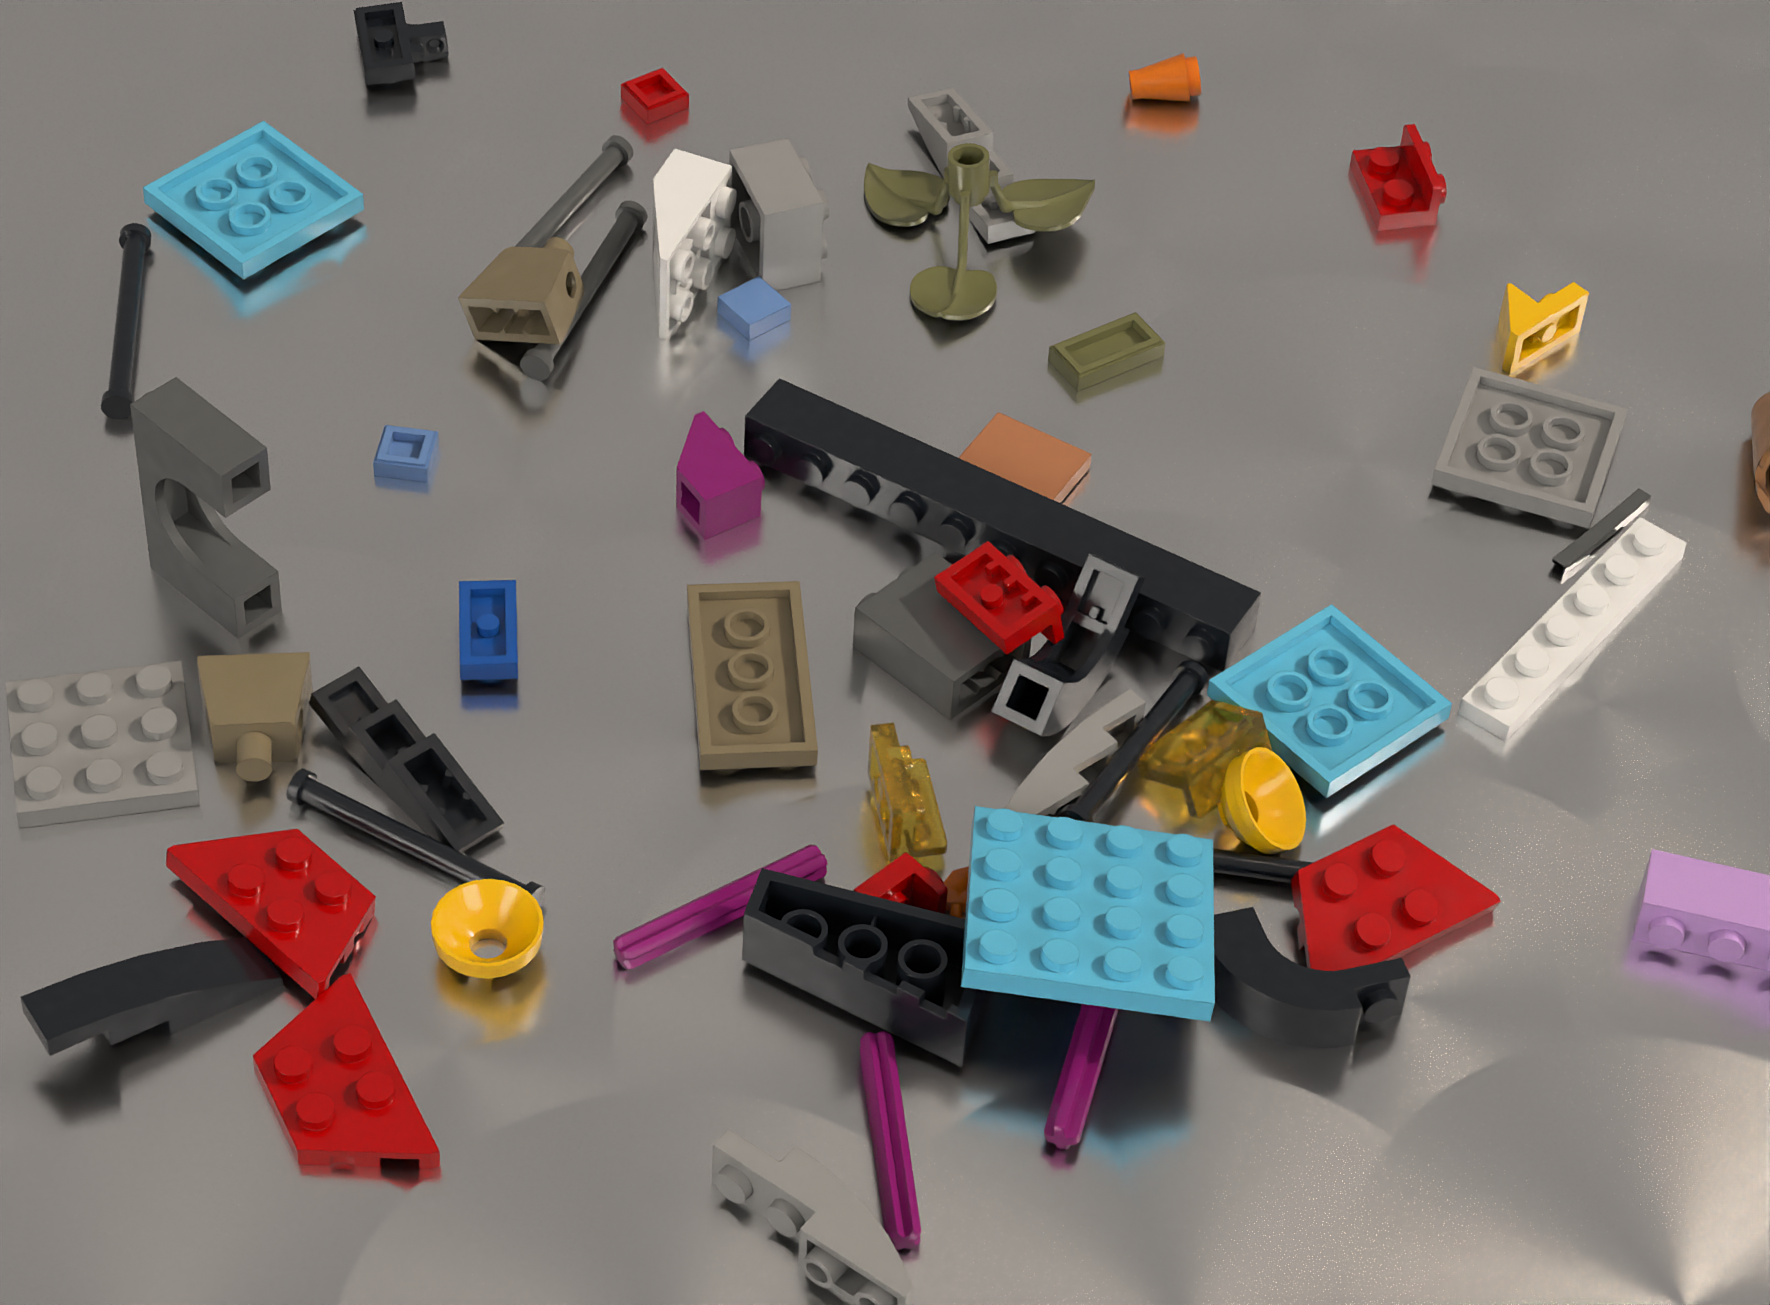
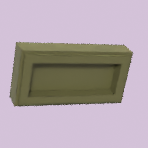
(1106, 351)

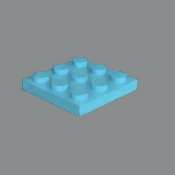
(253, 199)
(1332, 699)

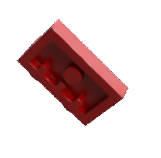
(1400, 182)
(1001, 598)

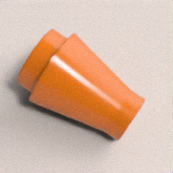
(1167, 80)

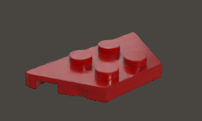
(281, 898)
(1381, 901)
(341, 1087)

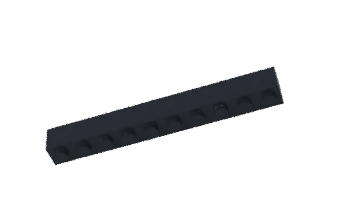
(967, 506)

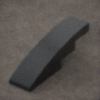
(404, 762)
(154, 988)

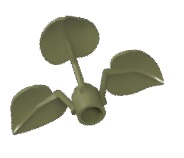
(910, 196)

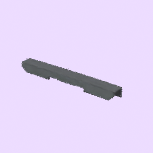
(1600, 532)

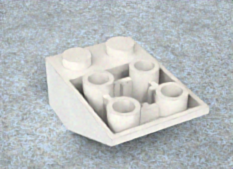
(689, 231)

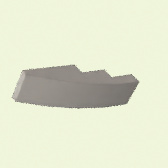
(949, 121)
(1078, 758)

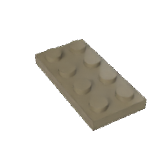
(751, 675)

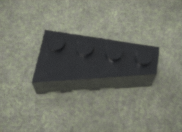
(867, 957)

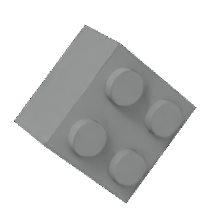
(778, 214)

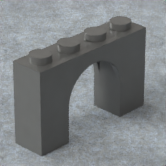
(188, 468)

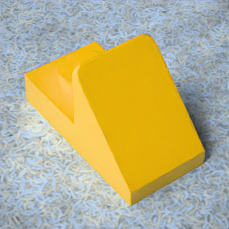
(1535, 327)

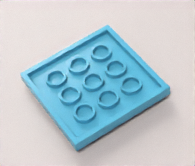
(1090, 914)

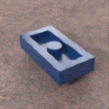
(488, 630)

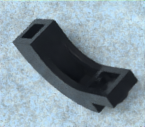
(1062, 677)
(1295, 1001)

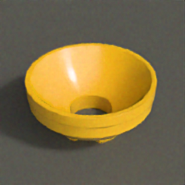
(1262, 802)
(482, 912)

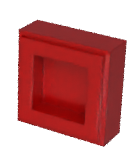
(654, 95)

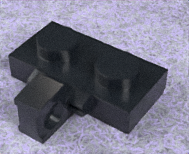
(393, 46)

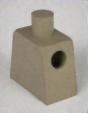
(525, 295)
(255, 708)

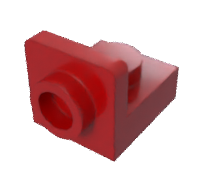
(907, 883)

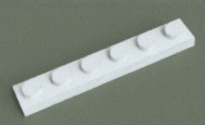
(1571, 629)

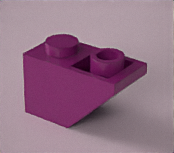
(716, 481)

